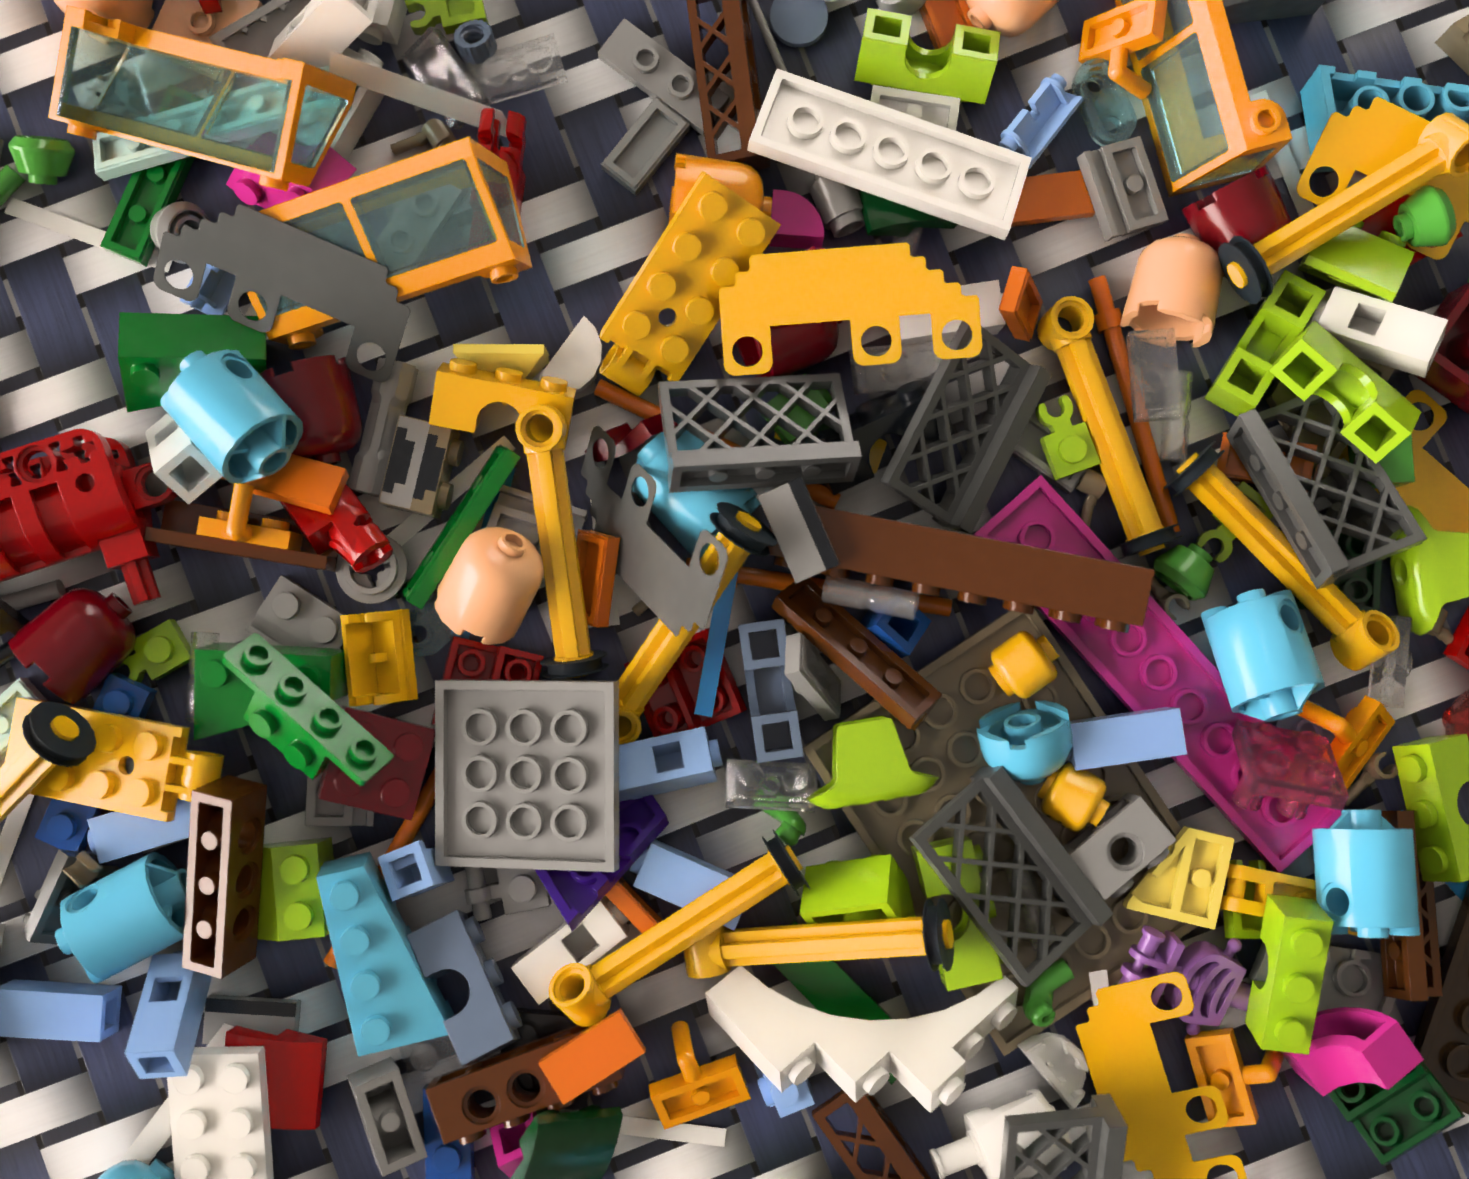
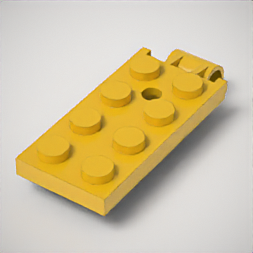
(684, 272)
(160, 774)

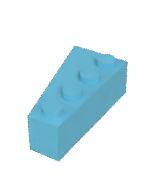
(1340, 92)
(377, 968)

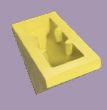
(522, 357)

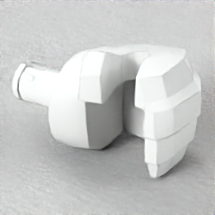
(985, 1139)

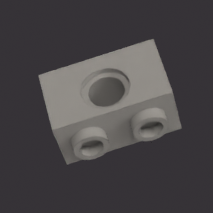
(1146, 841)
(387, 1116)

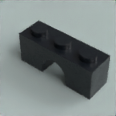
(878, 419)

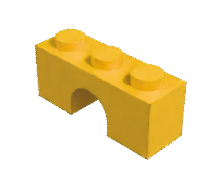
(465, 390)

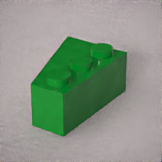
(157, 343)
(224, 697)

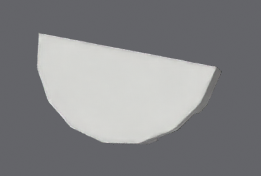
(578, 357)
(1059, 1064)

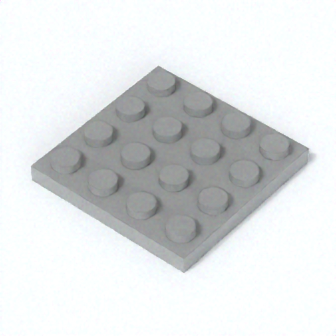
(527, 774)

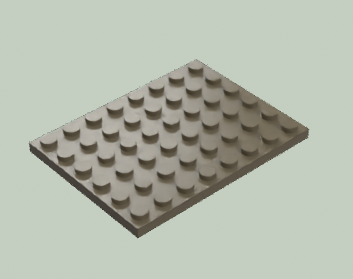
(950, 749)

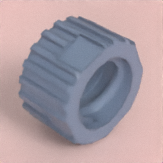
(473, 32)

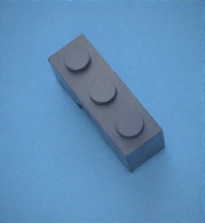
(770, 691)
(487, 1020)

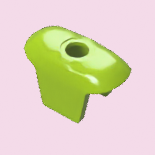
(1430, 574)
(868, 766)

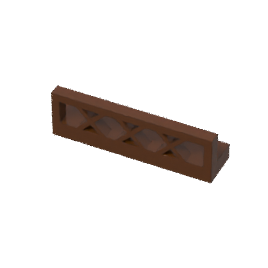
(744, 80)
(180, 529)
(858, 653)
(1413, 962)
(883, 1135)

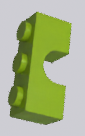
(956, 70)
(1270, 332)
(1371, 409)
(1430, 780)
(1297, 944)
(974, 957)

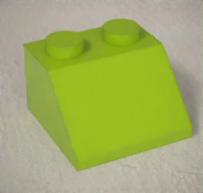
(1361, 262)
(290, 891)
(856, 891)

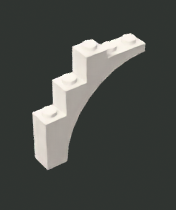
(858, 1054)

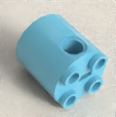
(232, 415)
(685, 512)
(1263, 654)
(1367, 875)
(124, 916)

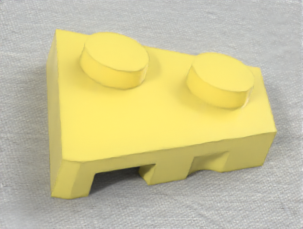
(1188, 881)

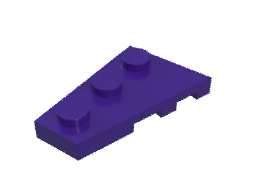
(580, 891)

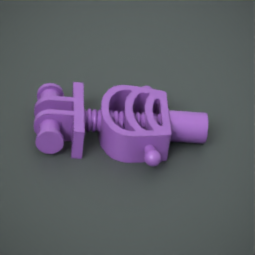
(1211, 975)

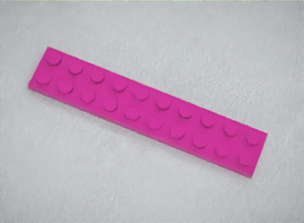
(1156, 670)

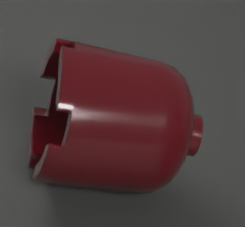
(1243, 208)
(793, 347)
(325, 402)
(77, 641)

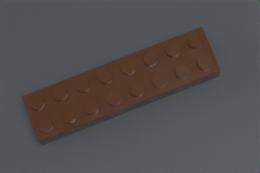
(986, 568)

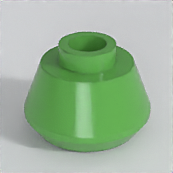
(41, 157)
(1426, 218)
(1186, 570)

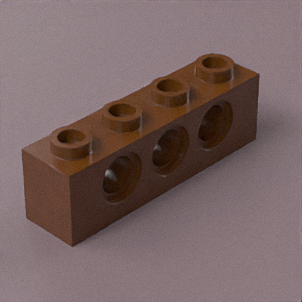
(224, 875)
(464, 1120)

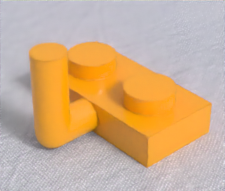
(1123, 32)
(234, 525)
(1355, 734)
(1219, 1064)
(697, 1088)

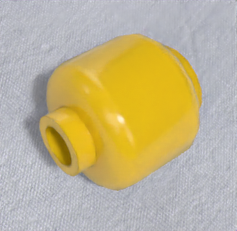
(1024, 664)
(1074, 798)

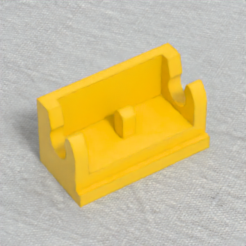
(379, 657)

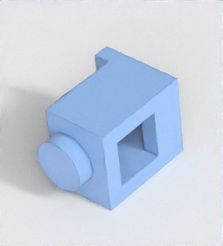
(412, 871)
(789, 1101)

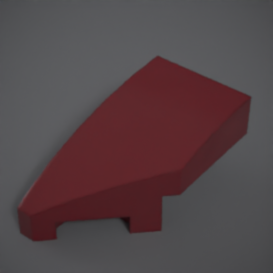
(629, 439)

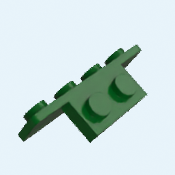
(301, 716)

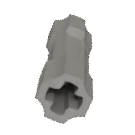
(387, 402)

